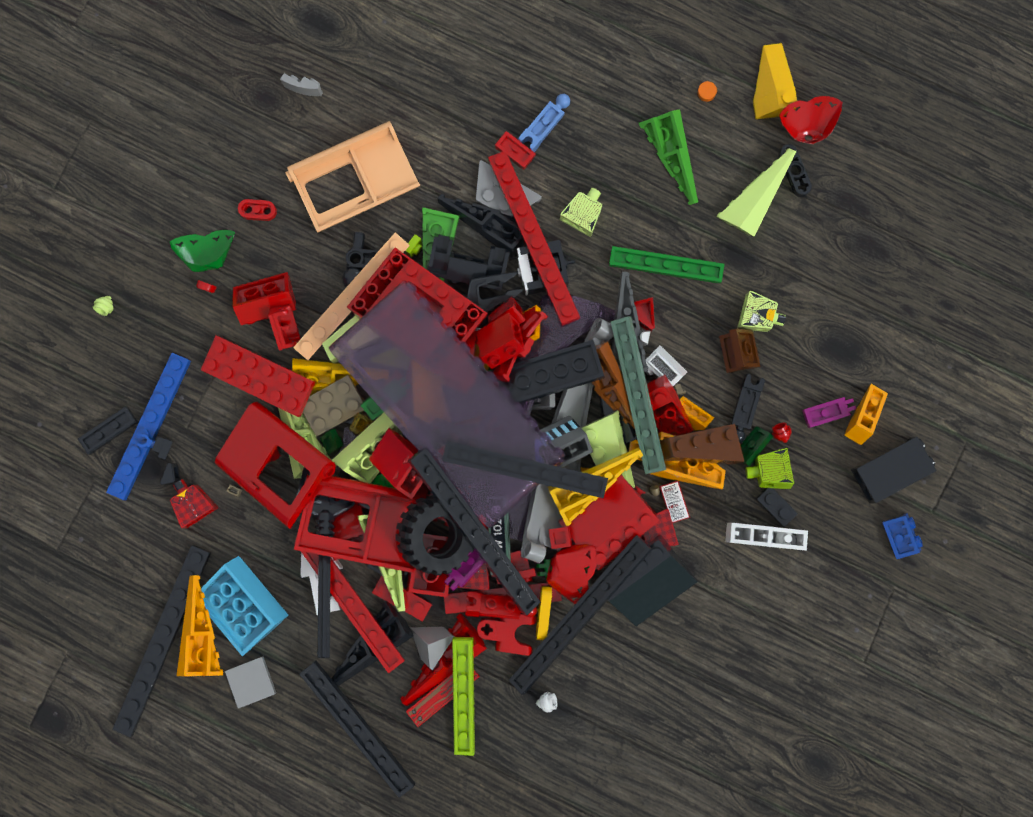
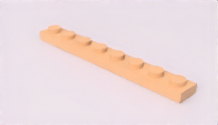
(338, 309)

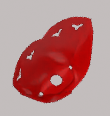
(811, 119)
(569, 571)

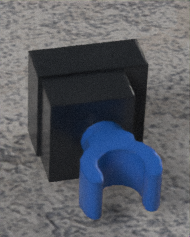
(160, 445)

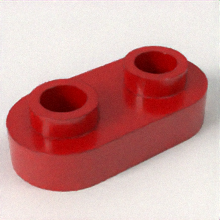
(258, 210)

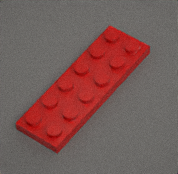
(258, 376)

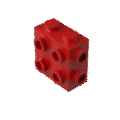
(500, 341)

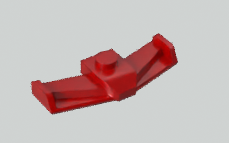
(527, 327)

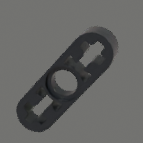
(805, 181)

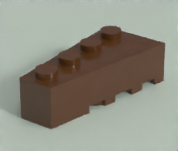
(708, 446)

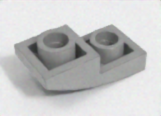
(305, 86)

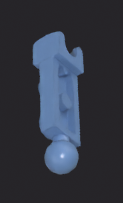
(545, 122)

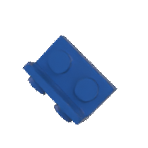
(902, 536)

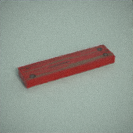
(433, 701)

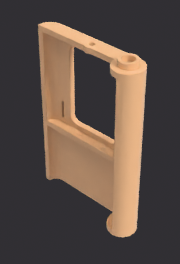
(378, 164)

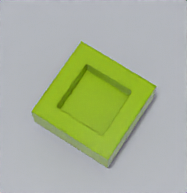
(415, 246)

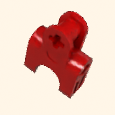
(504, 633)

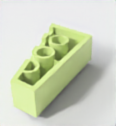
(607, 441)

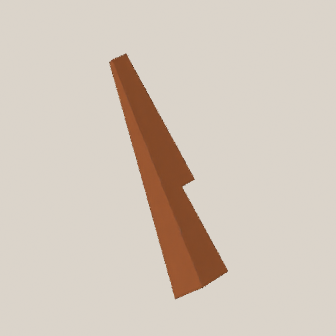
(612, 387)

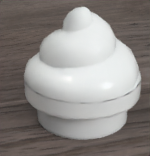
(547, 702)

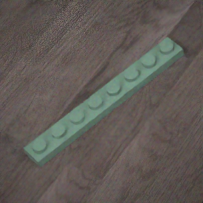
(638, 395)

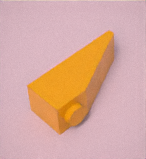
(866, 415)

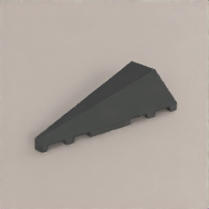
(624, 308)

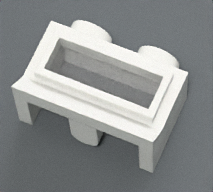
(662, 363)

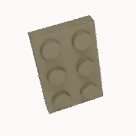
(333, 405)

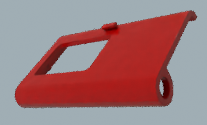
(251, 448)
(379, 539)

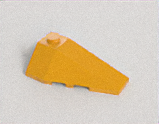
(691, 472)

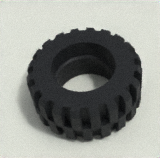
(411, 539)

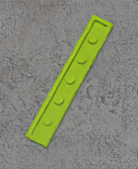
(463, 696)

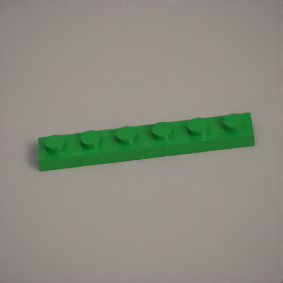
(666, 264)

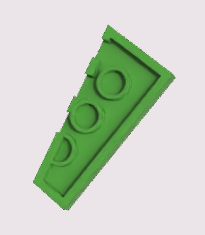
(438, 223)

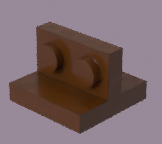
(739, 350)

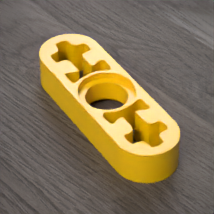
(543, 613)

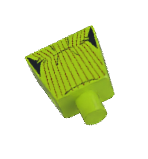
(772, 470)

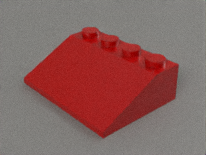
(612, 521)

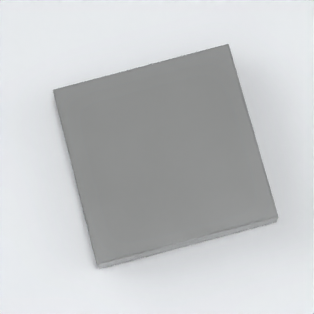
(250, 682)

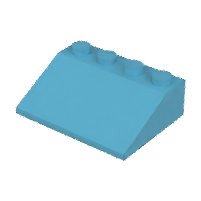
(241, 605)

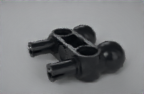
(357, 251)

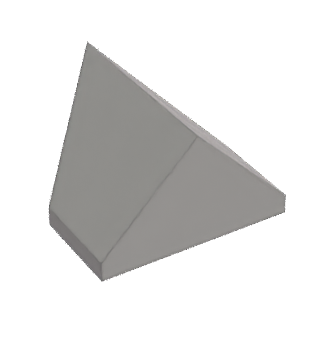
(431, 643)

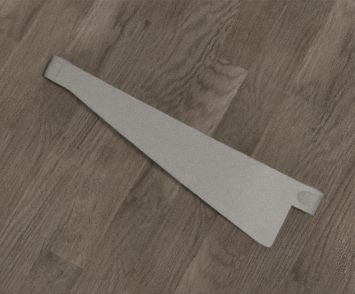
(542, 509)

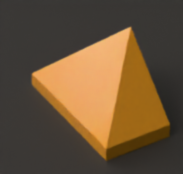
(698, 417)

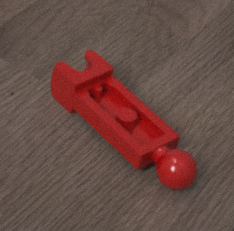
(493, 606)

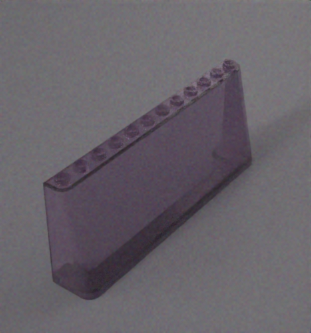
(442, 395)

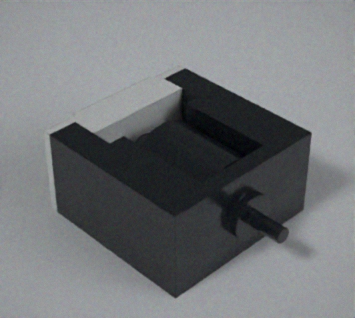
(526, 270)

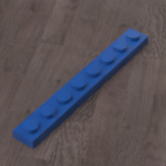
(149, 424)

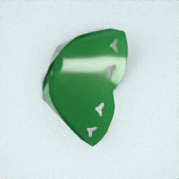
(206, 253)

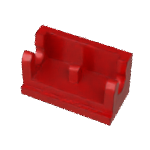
(284, 326)

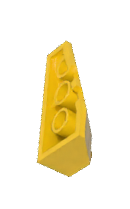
(774, 83)

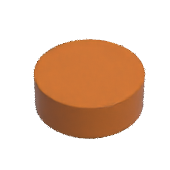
(707, 91)

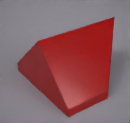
(645, 313)

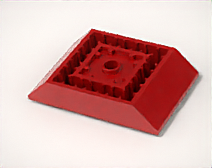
(397, 267)

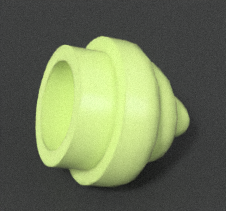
(103, 305)

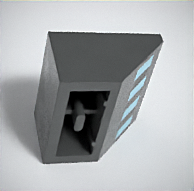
(570, 438)

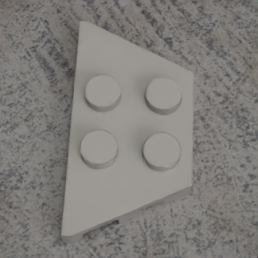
(490, 193)

